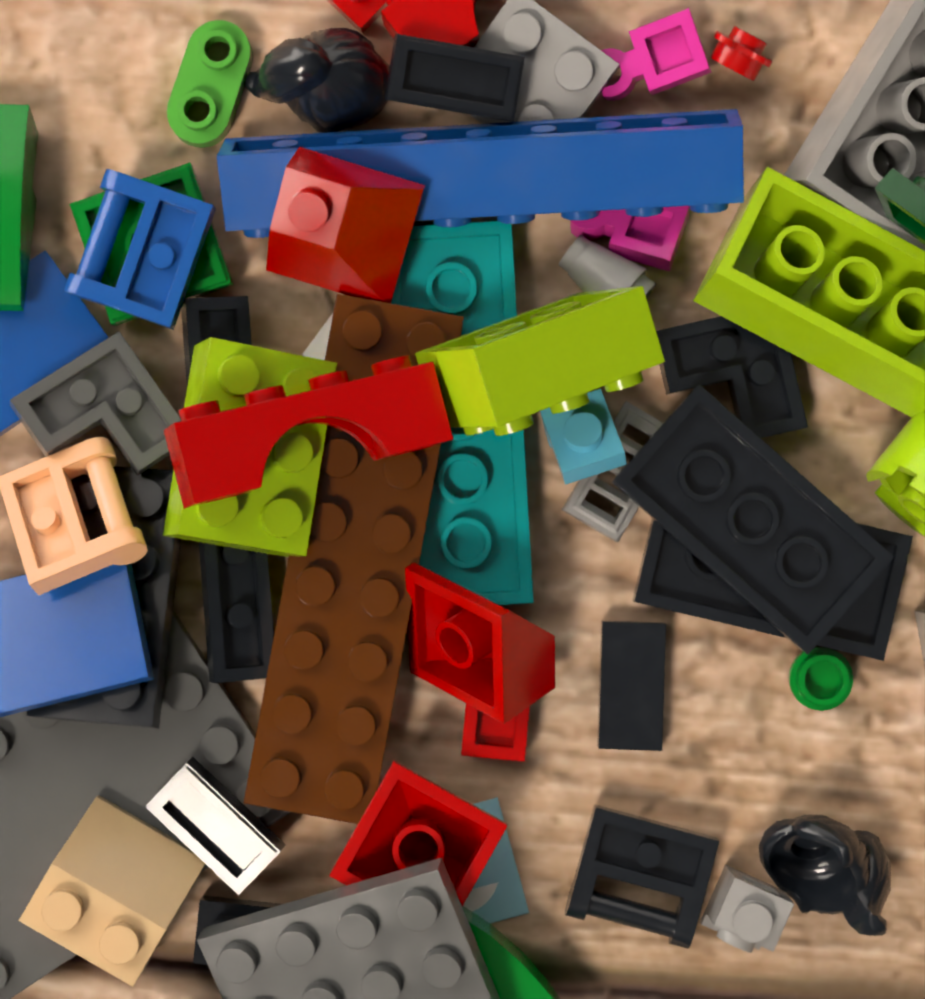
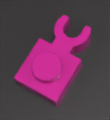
(663, 55)
(639, 239)

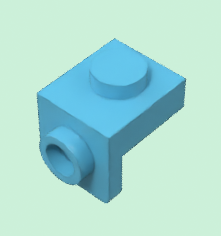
(584, 439)

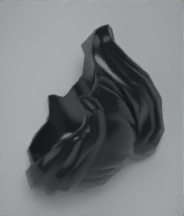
(325, 79)
(829, 869)

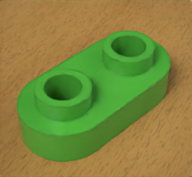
(211, 82)

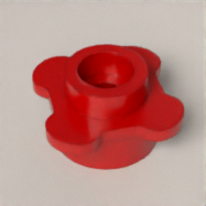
(741, 52)

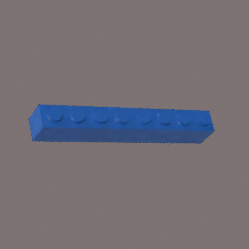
(513, 167)

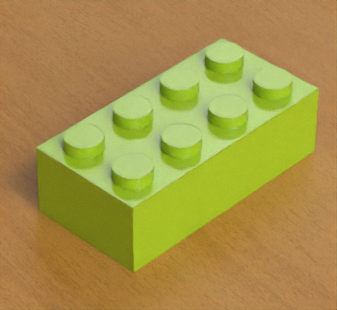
(824, 289)

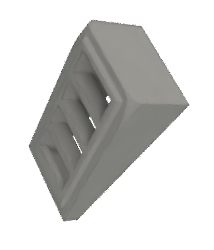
(593, 516)

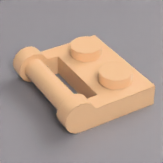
(50, 522)

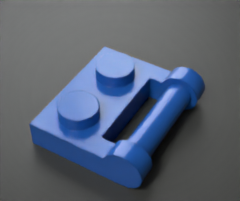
(159, 255)

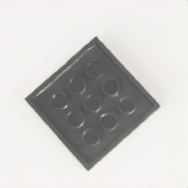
(359, 941)

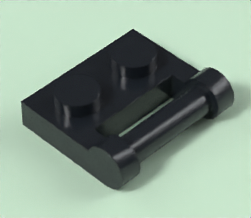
(646, 856)

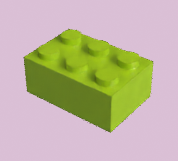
(545, 359)
(281, 511)

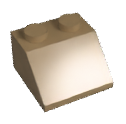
(113, 890)

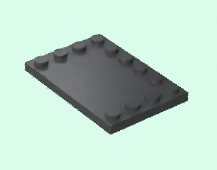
(61, 766)

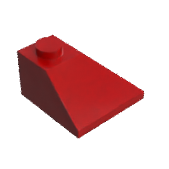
(342, 225)
(476, 647)
(417, 823)

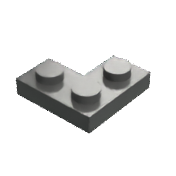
(95, 389)

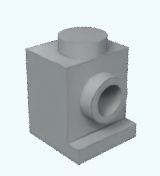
(747, 911)

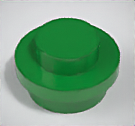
(820, 678)

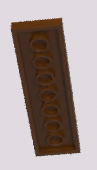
(348, 598)

